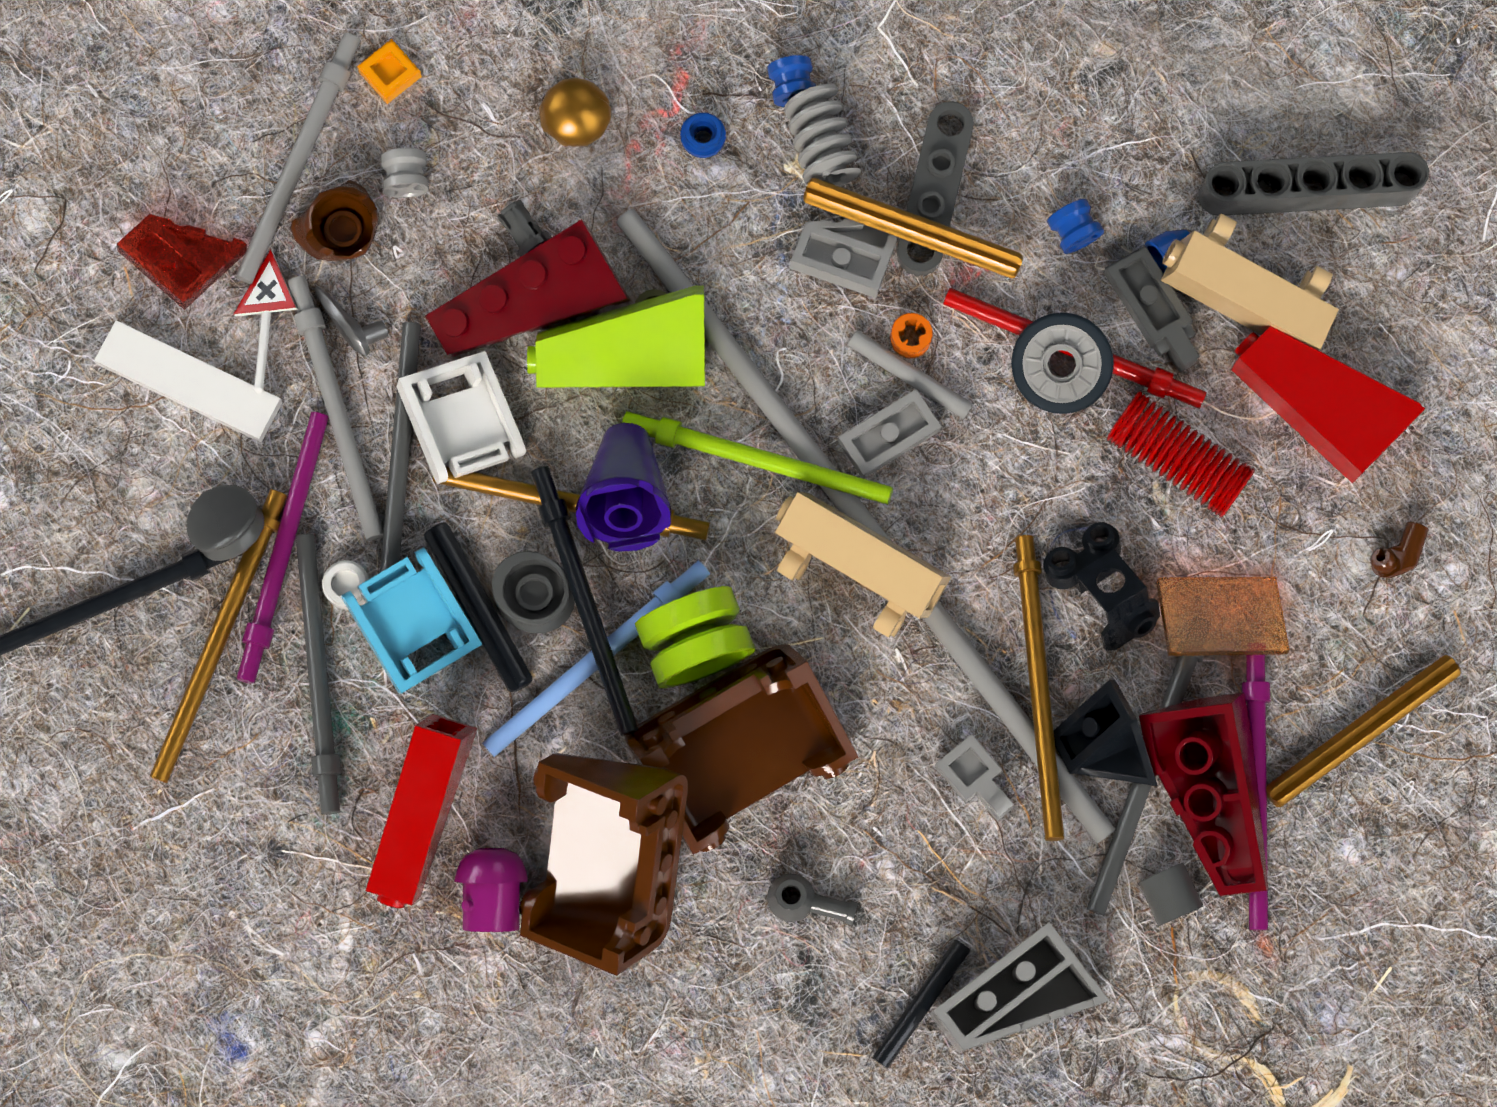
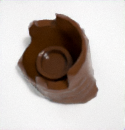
(337, 223)

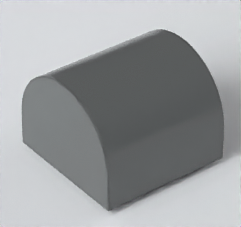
(1170, 894)

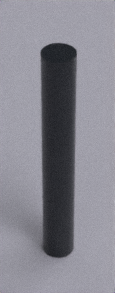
(921, 1004)

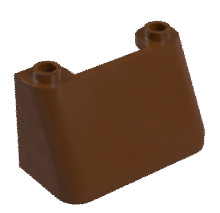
(744, 740)
(607, 860)

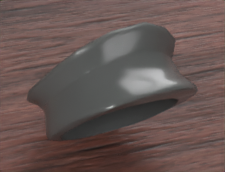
(224, 522)
(532, 592)

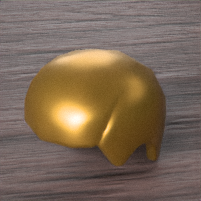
(575, 112)

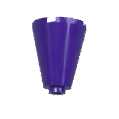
(624, 492)

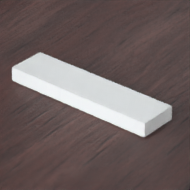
(188, 381)

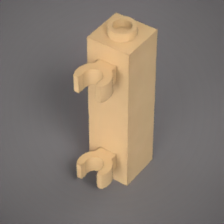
(1245, 290)
(860, 554)

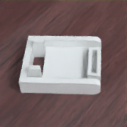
(463, 427)

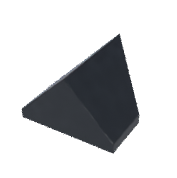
(1105, 739)

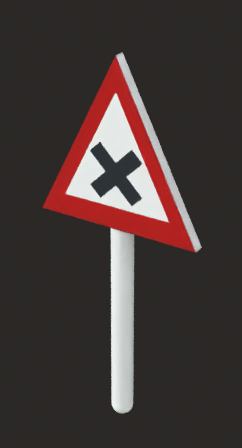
(265, 295)

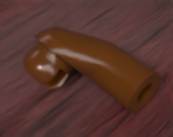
(1402, 557)

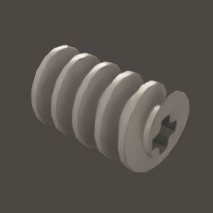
(817, 135)

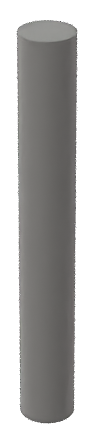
(910, 374)

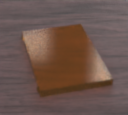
(1222, 616)

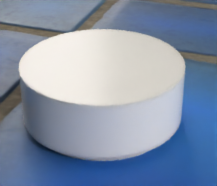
(341, 578)

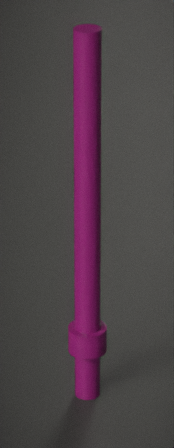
(258, 633)
(1256, 696)

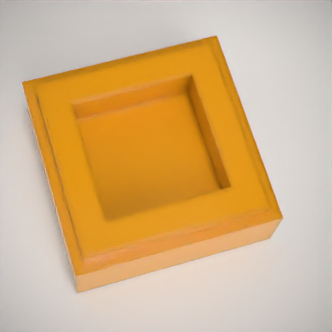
(389, 71)

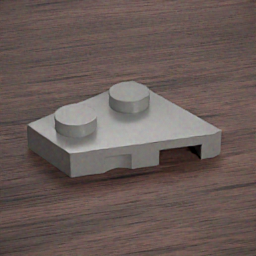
(844, 254)

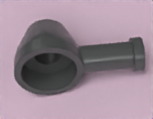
(808, 901)

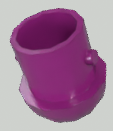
(491, 889)

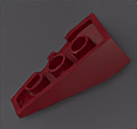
(1210, 774)

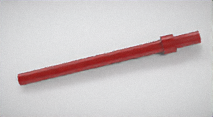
(1158, 382)

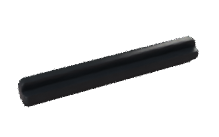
(478, 607)

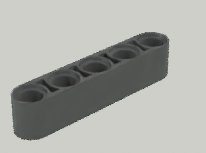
(1330, 171)

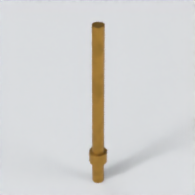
(528, 493)

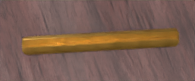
(913, 228)
(1362, 730)

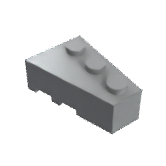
(1018, 992)

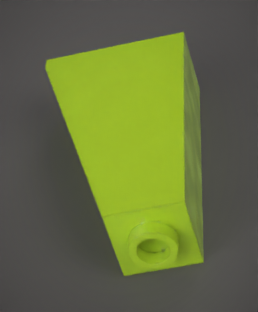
(630, 346)

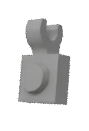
(972, 773)

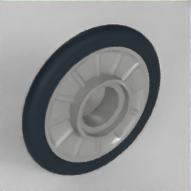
(1070, 334)

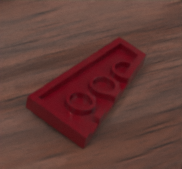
(544, 286)

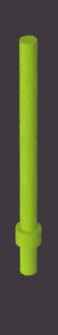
(671, 433)

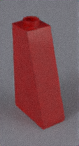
(1325, 401)
(420, 809)

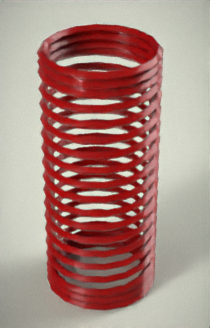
(1229, 484)

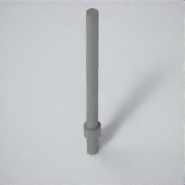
(332, 79)
(310, 325)

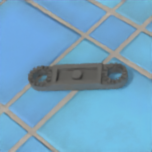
(937, 179)

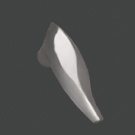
(357, 337)

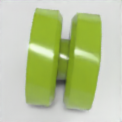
(694, 636)

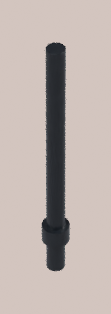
(555, 515)
(192, 565)

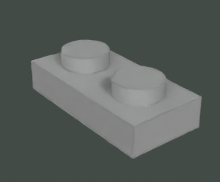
(889, 433)

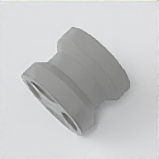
(404, 172)

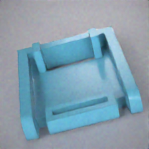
(406, 613)

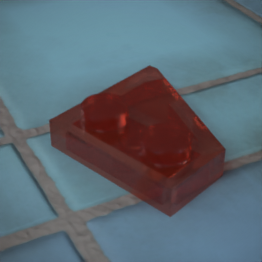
(179, 257)

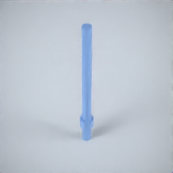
(587, 666)

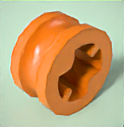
(924, 340)

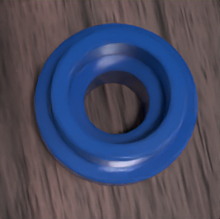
(703, 122)

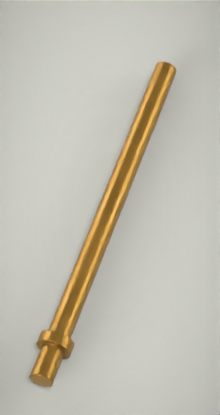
(1027, 570)
(217, 640)

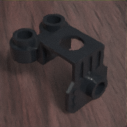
(1128, 610)

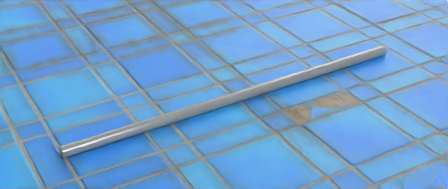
(808, 451)

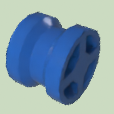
(790, 77)
(1075, 226)

